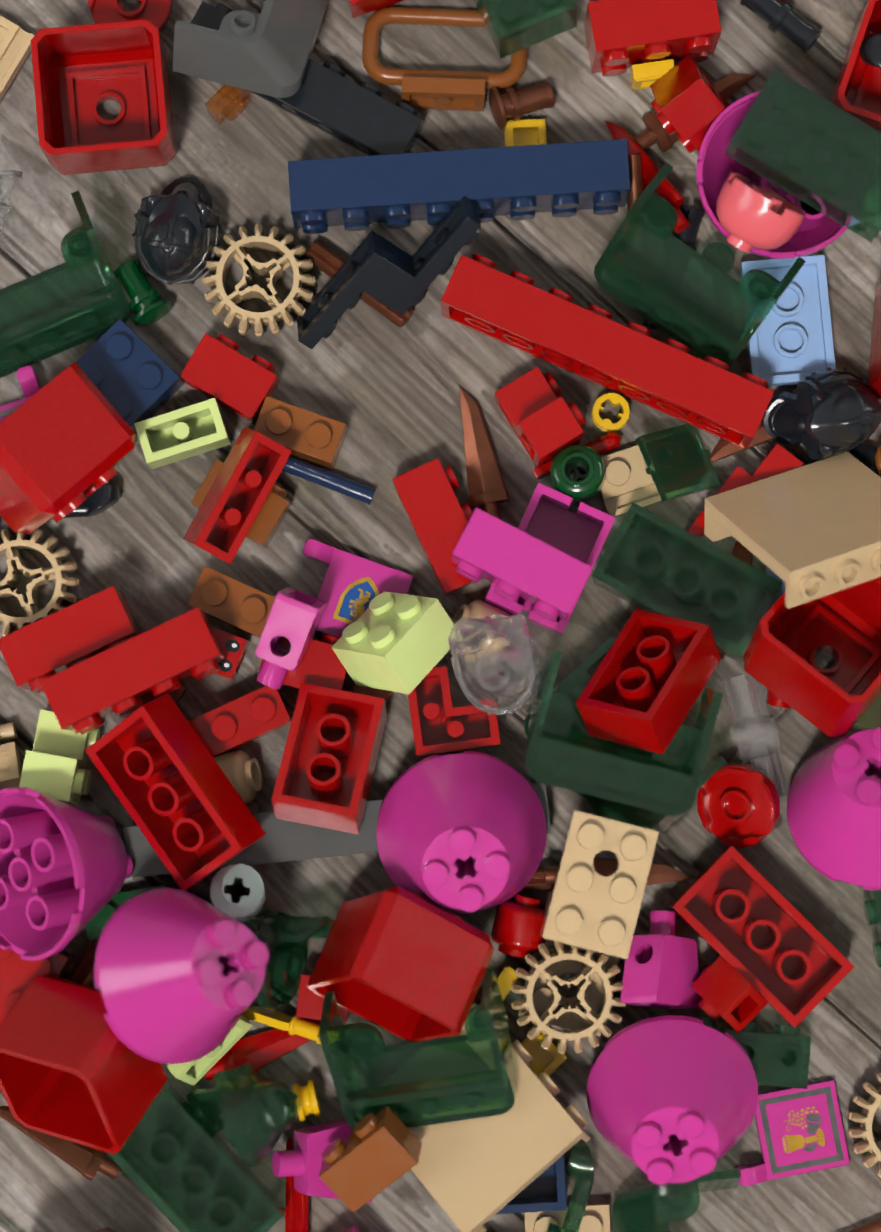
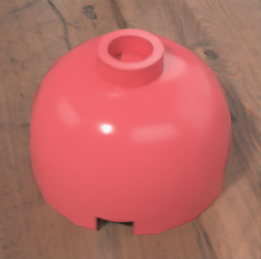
(756, 215)

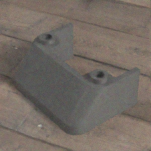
(253, 49)

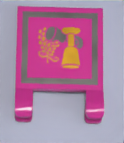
(797, 1133)

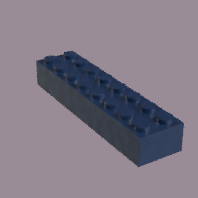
(430, 184)

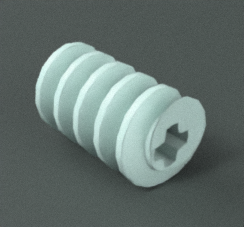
(226, 881)

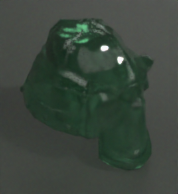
(287, 947)
(249, 1110)

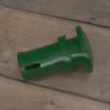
(142, 295)

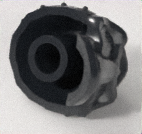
(177, 232)
(827, 414)

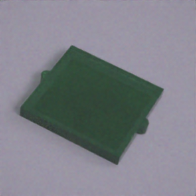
(677, 462)

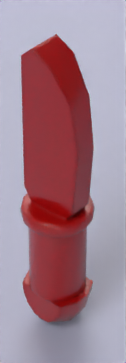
(601, 445)

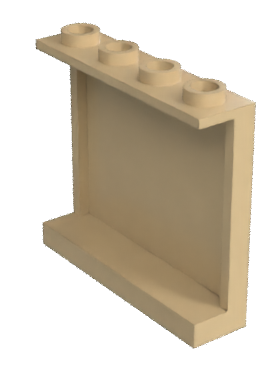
(807, 525)
(489, 1160)

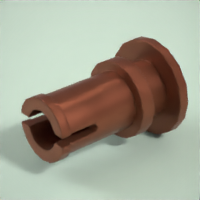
(519, 102)

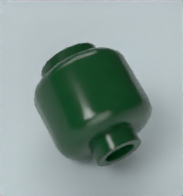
(574, 459)

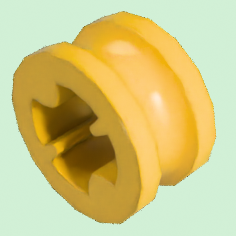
(606, 424)
(307, 1100)

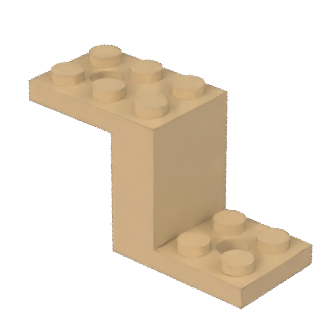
(593, 908)

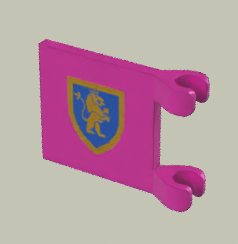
(351, 585)

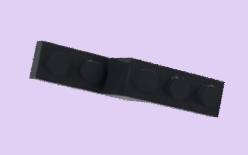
(389, 273)

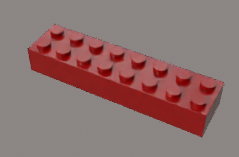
(605, 351)

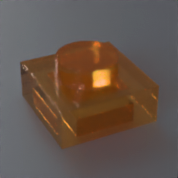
(227, 103)

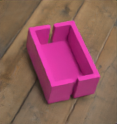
(575, 534)
(520, 566)

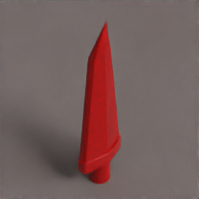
(649, 171)
(259, 1050)

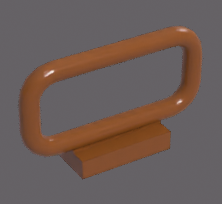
(436, 87)

